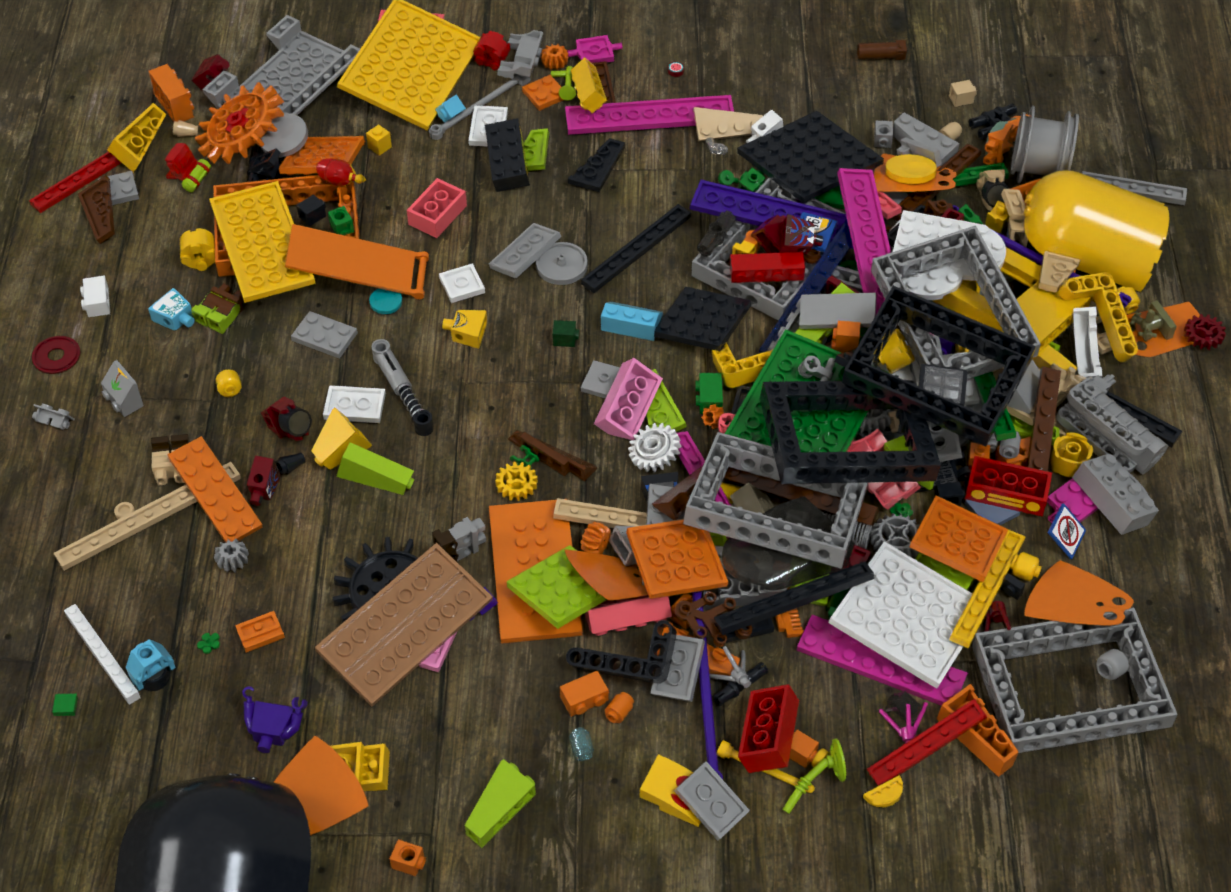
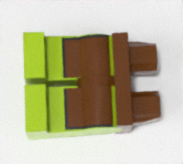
(218, 307)

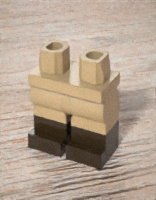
(161, 465)

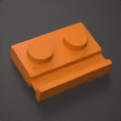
(259, 631)

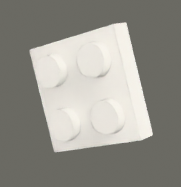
(462, 283)

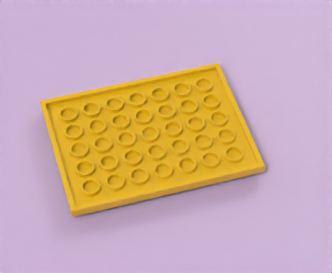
(409, 63)

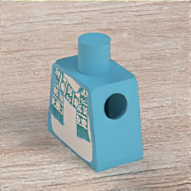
(172, 311)

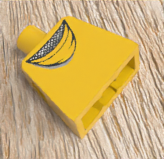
(467, 327)

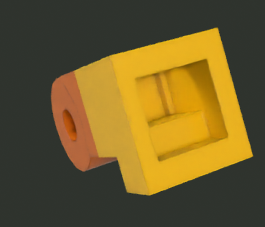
(748, 245)

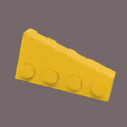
(135, 138)

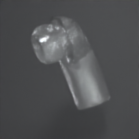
(716, 148)

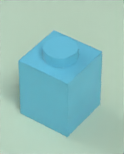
(450, 108)

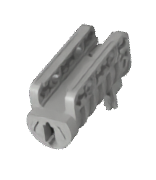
(1110, 426)

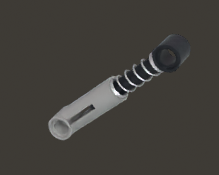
(402, 387)

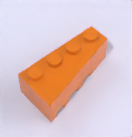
(984, 739)

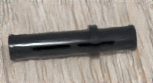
(733, 688)

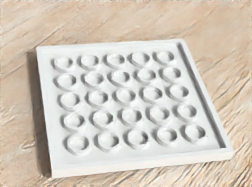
(905, 614)

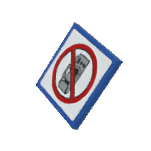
(1066, 531)

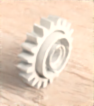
(654, 447)

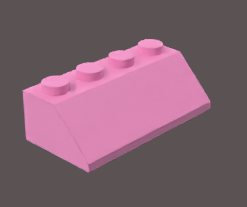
(628, 400)

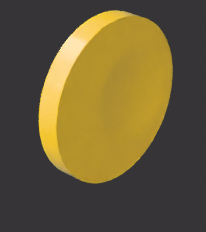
(910, 169)

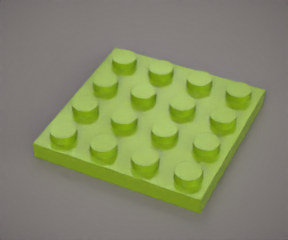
(555, 589)

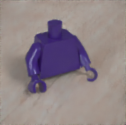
(270, 722)

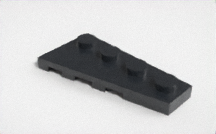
(598, 167)

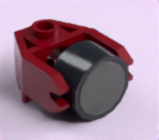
(292, 422)

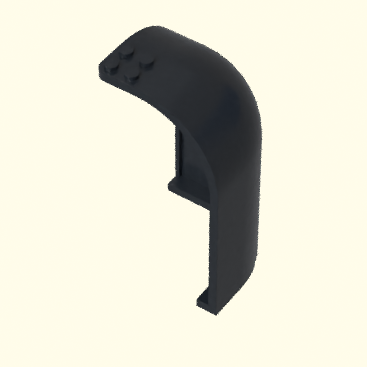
(217, 838)

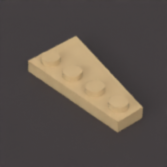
(723, 124)

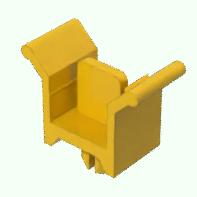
(997, 217)

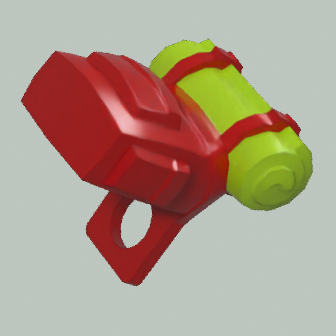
(185, 167)

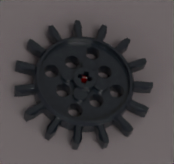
(371, 568)

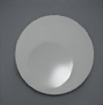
(289, 137)
(562, 264)

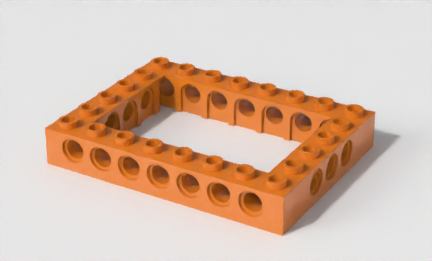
(294, 192)

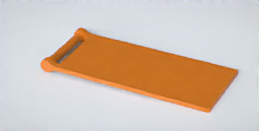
(355, 260)

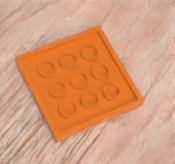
(321, 148)
(959, 538)
(676, 558)

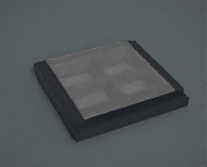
(944, 381)

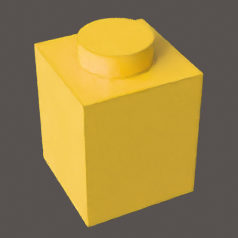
(378, 140)

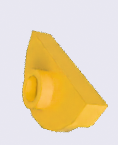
(885, 794)

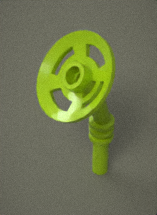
(834, 760)

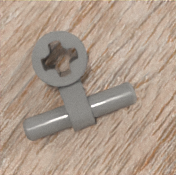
(816, 369)

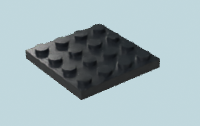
(702, 318)

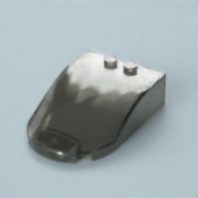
(775, 568)

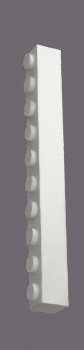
(102, 654)

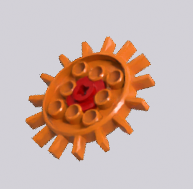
(240, 123)

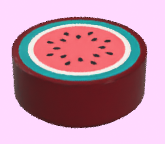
(675, 69)

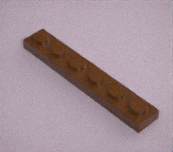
(1044, 419)

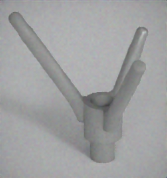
(738, 673)

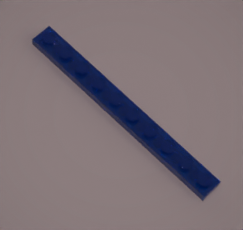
(817, 278)

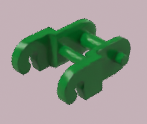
(534, 458)

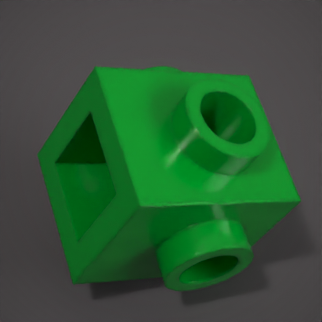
(751, 180)

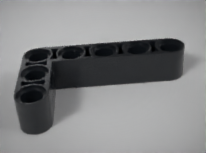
(627, 662)

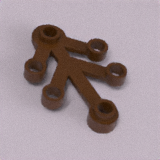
(708, 617)

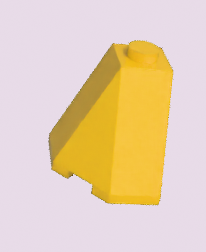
(335, 439)

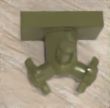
(1156, 319)

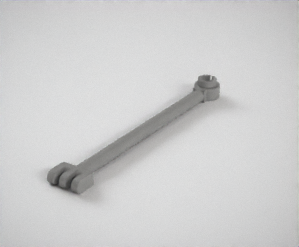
(437, 131)

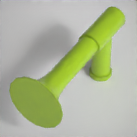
(566, 92)

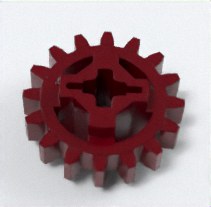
(1204, 331)

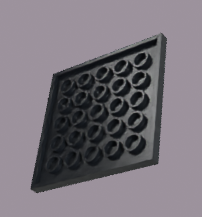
(807, 155)

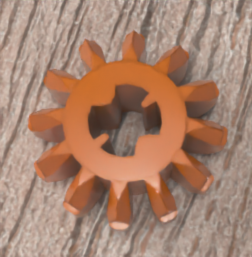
(554, 57)
(595, 538)

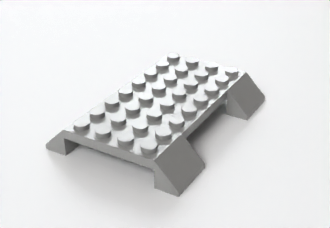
(296, 71)

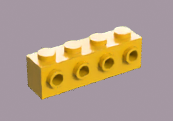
(588, 85)

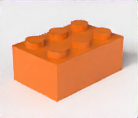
(171, 93)

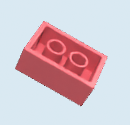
(436, 208)

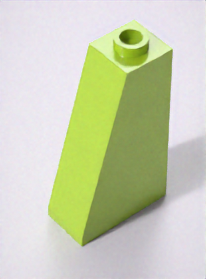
(374, 470)

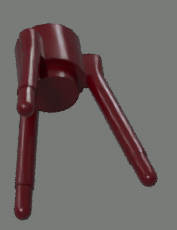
(998, 613)

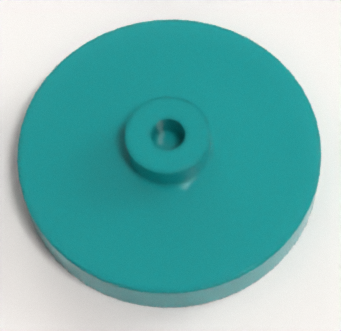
(385, 301)

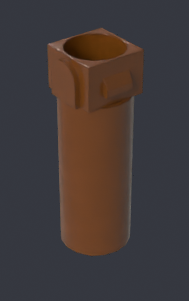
(882, 50)

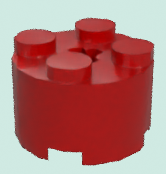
(491, 50)

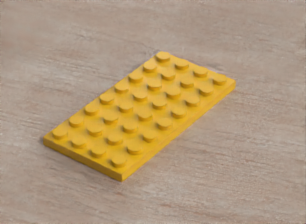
(257, 237)

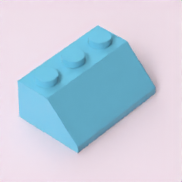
(630, 320)

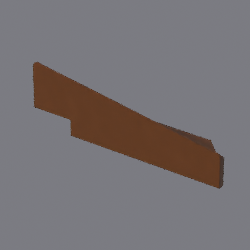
(554, 457)
(676, 499)

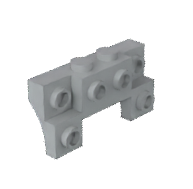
(526, 56)

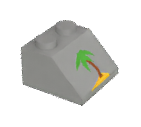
(121, 390)

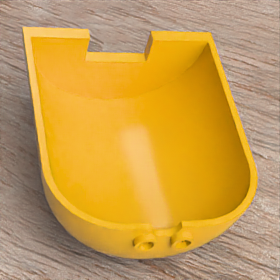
(1097, 224)

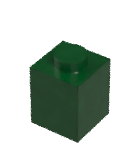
(565, 333)

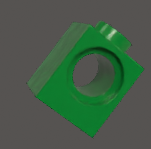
(341, 221)

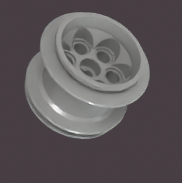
(1044, 144)

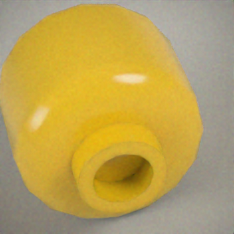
(1133, 305)
(228, 381)
(1025, 566)

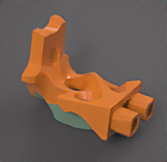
(1000, 140)

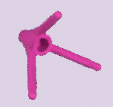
(908, 732)

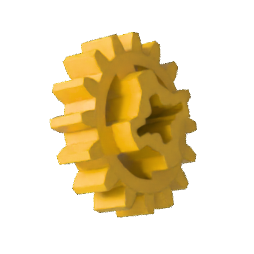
(516, 481)

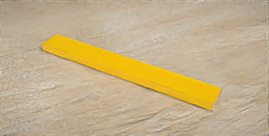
(986, 591)

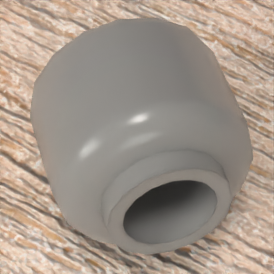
(1112, 664)

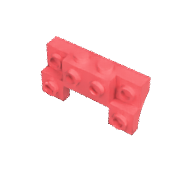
(886, 492)

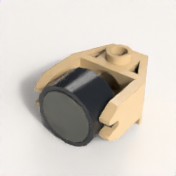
(991, 186)

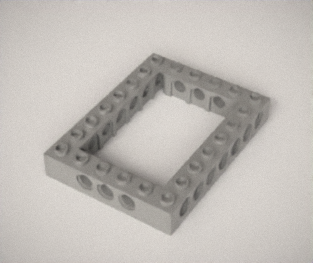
(965, 244)
(716, 272)
(763, 530)
(1150, 713)

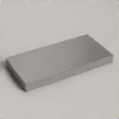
(524, 250)
(827, 309)

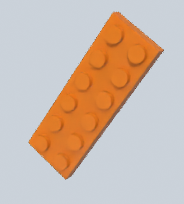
(214, 490)

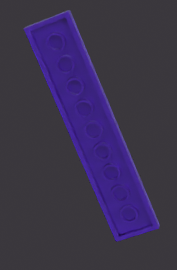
(752, 206)

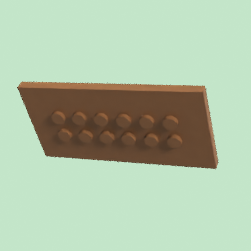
(403, 624)

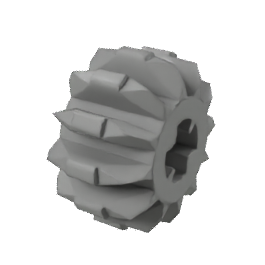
(231, 555)

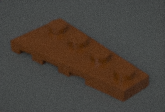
(98, 208)

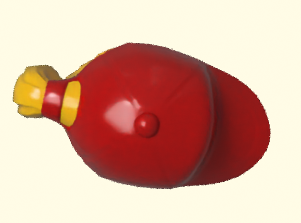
(338, 172)

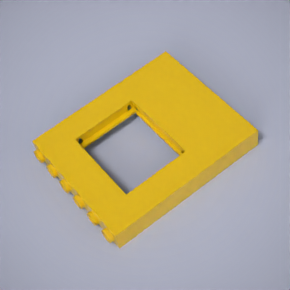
(1043, 309)

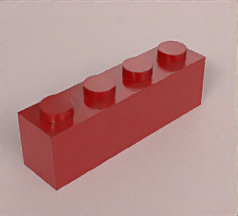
(767, 267)

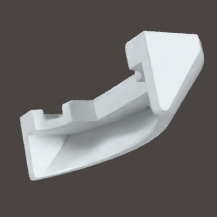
(1086, 342)

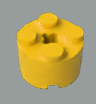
(197, 249)
(896, 353)
(1069, 453)

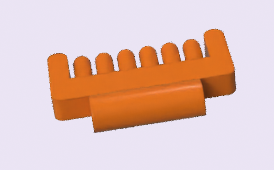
(786, 624)

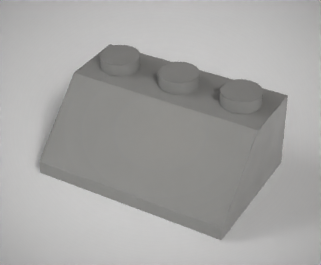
(1026, 392)

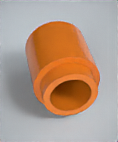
(619, 707)

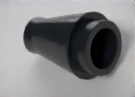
(289, 463)

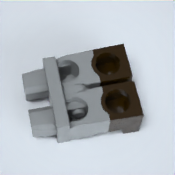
(461, 538)

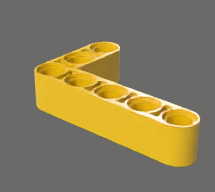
(1110, 308)
(741, 371)

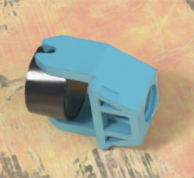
(149, 666)

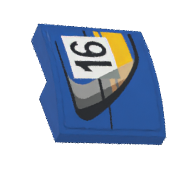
(823, 227)

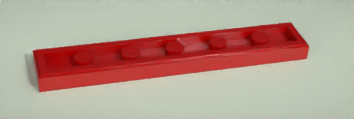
(74, 182)
(927, 743)

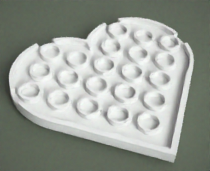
(947, 278)

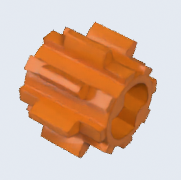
(711, 415)

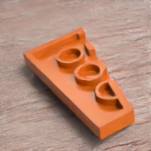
(717, 658)

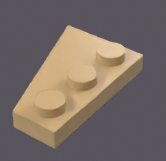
(1056, 271)

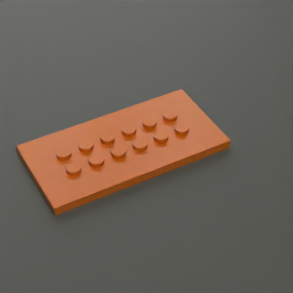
(520, 539)

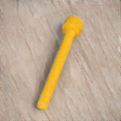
(726, 751)

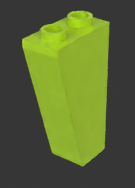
(499, 803)

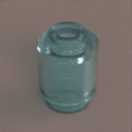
(581, 744)

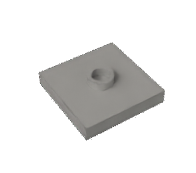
(599, 379)

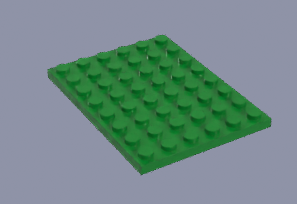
(814, 429)

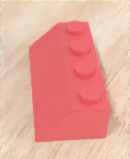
(627, 612)

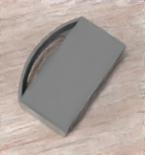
(1116, 493)

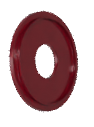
(70, 358)

